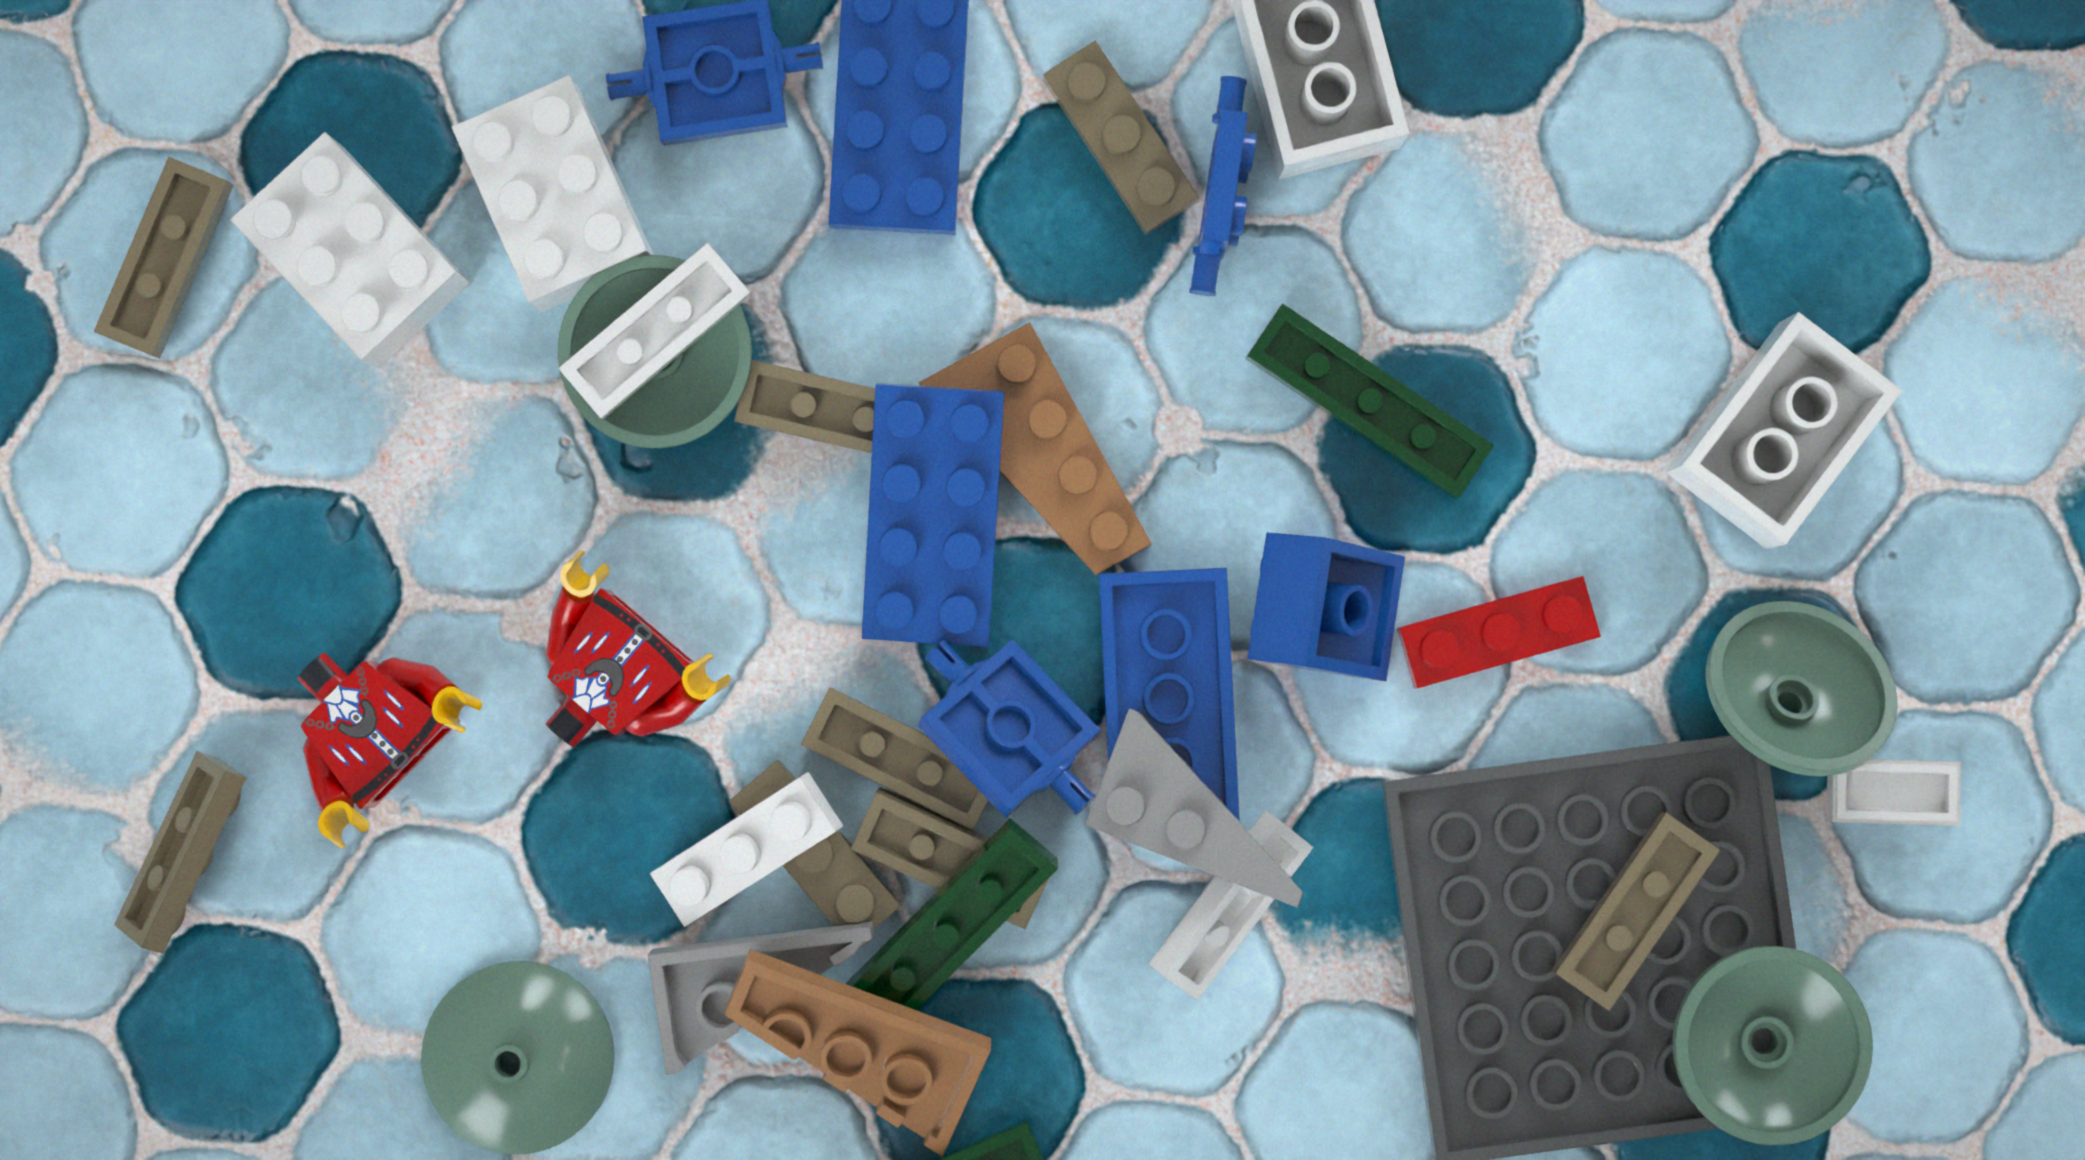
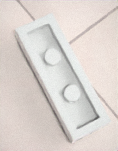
(654, 331)
(746, 849)
(1224, 915)

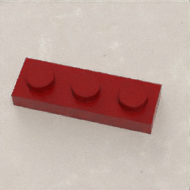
(1498, 632)

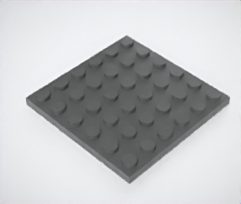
(1498, 883)

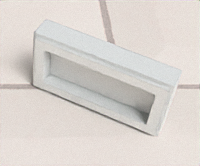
(1896, 793)

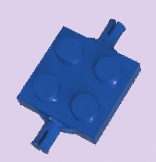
(714, 71)
(1229, 164)
(1009, 728)

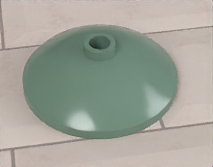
(687, 394)
(1815, 667)
(552, 1030)
(1815, 1052)

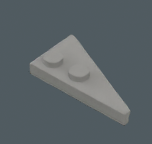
(1165, 807)
(697, 980)

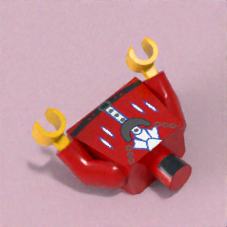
(616, 664)
(372, 732)

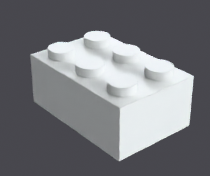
(1321, 81)
(551, 191)
(350, 251)
(1783, 431)

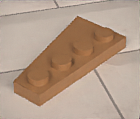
(1050, 449)
(888, 1054)

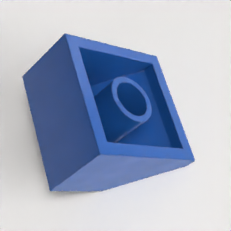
(1326, 606)

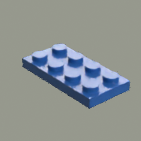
(898, 115)
(932, 514)
(1173, 664)

